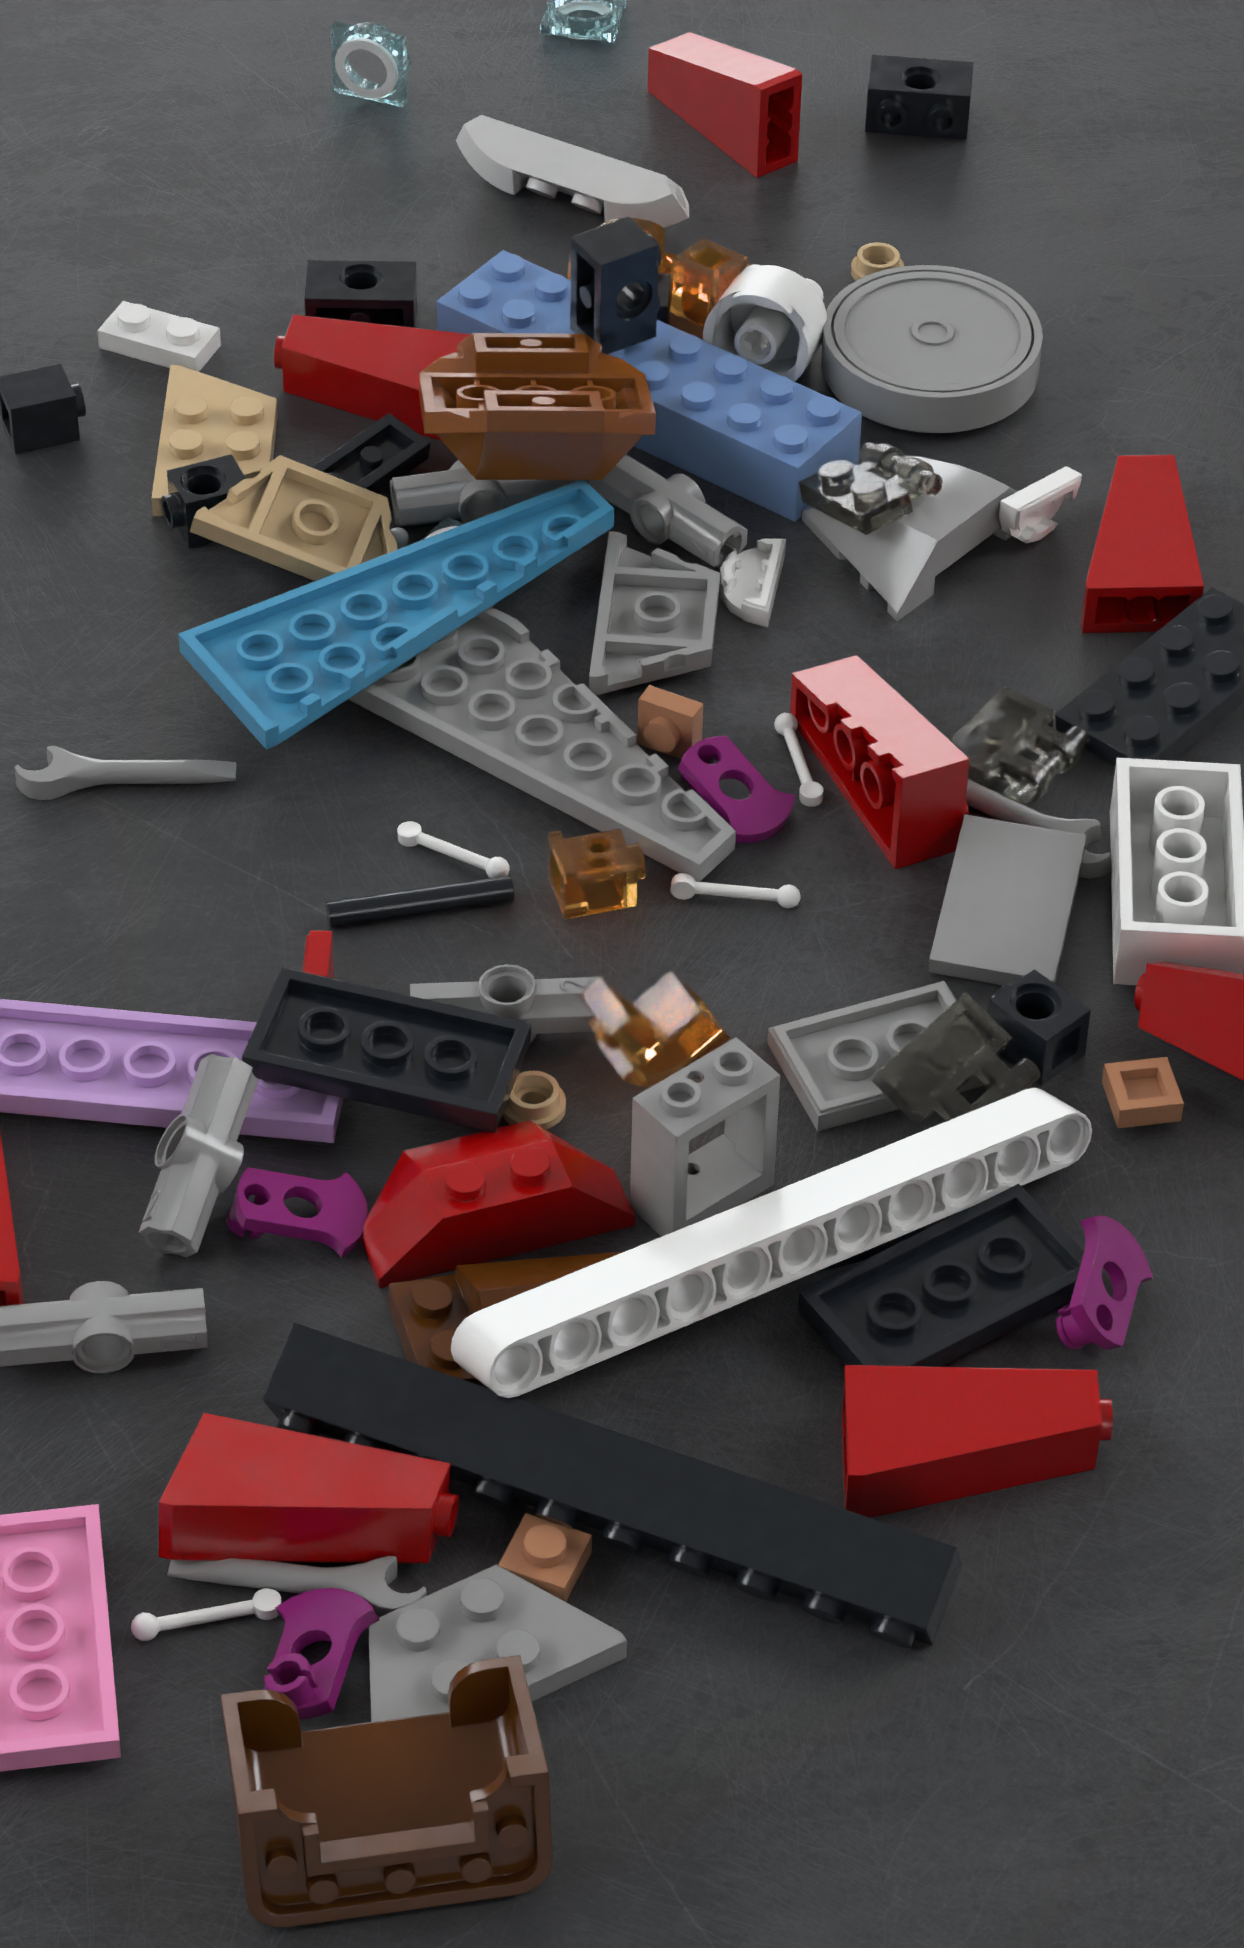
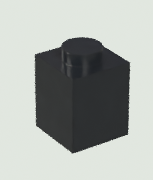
(40, 408)

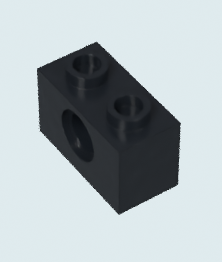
(919, 96)
(615, 284)
(362, 291)

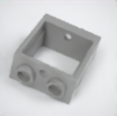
(683, 1188)

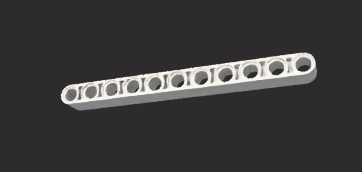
(767, 1242)

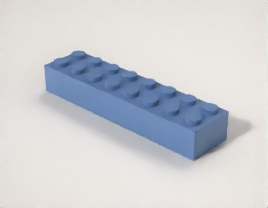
(711, 407)

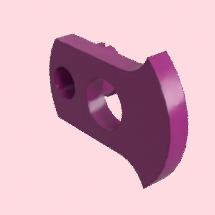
(752, 817)
(338, 1203)
(1092, 1312)
(313, 1617)

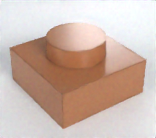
(668, 721)
(1142, 1092)
(547, 1555)

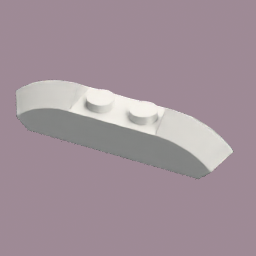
(521, 158)

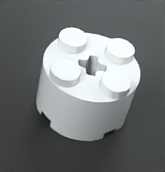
(769, 319)

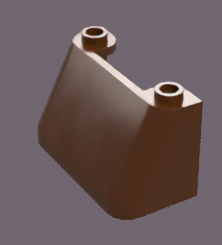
(392, 1806)

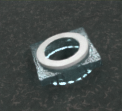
(599, 28)
(383, 43)

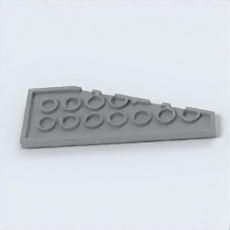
(524, 721)

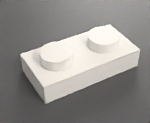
(158, 337)

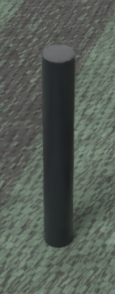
(419, 901)

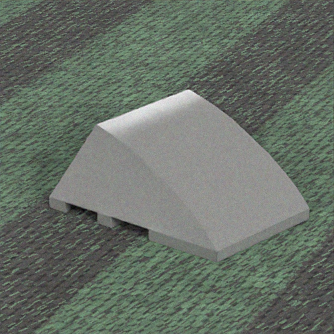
(916, 548)

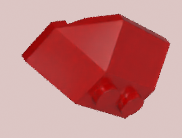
(487, 1202)

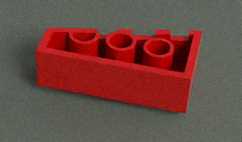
(883, 758)

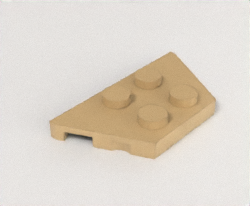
(212, 420)
(300, 520)

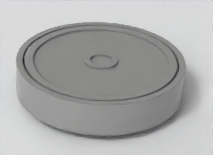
(931, 348)

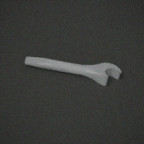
(73, 772)
(1011, 811)
(365, 1579)

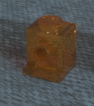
(594, 872)

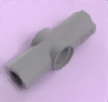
(458, 495)
(671, 511)
(515, 994)
(198, 1155)
(102, 1327)

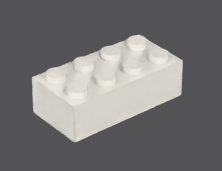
(1176, 866)

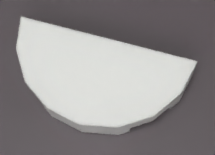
(1029, 511)
(752, 579)

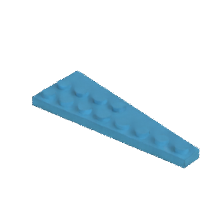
(334, 637)

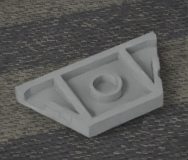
(651, 617)
(478, 1619)

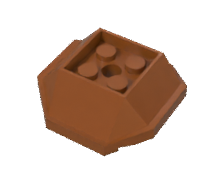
(535, 406)

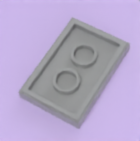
(1007, 901)
(840, 1051)

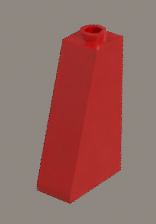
(731, 98)
(361, 365)
(1143, 552)
(1195, 1011)
(963, 1431)
(300, 1498)

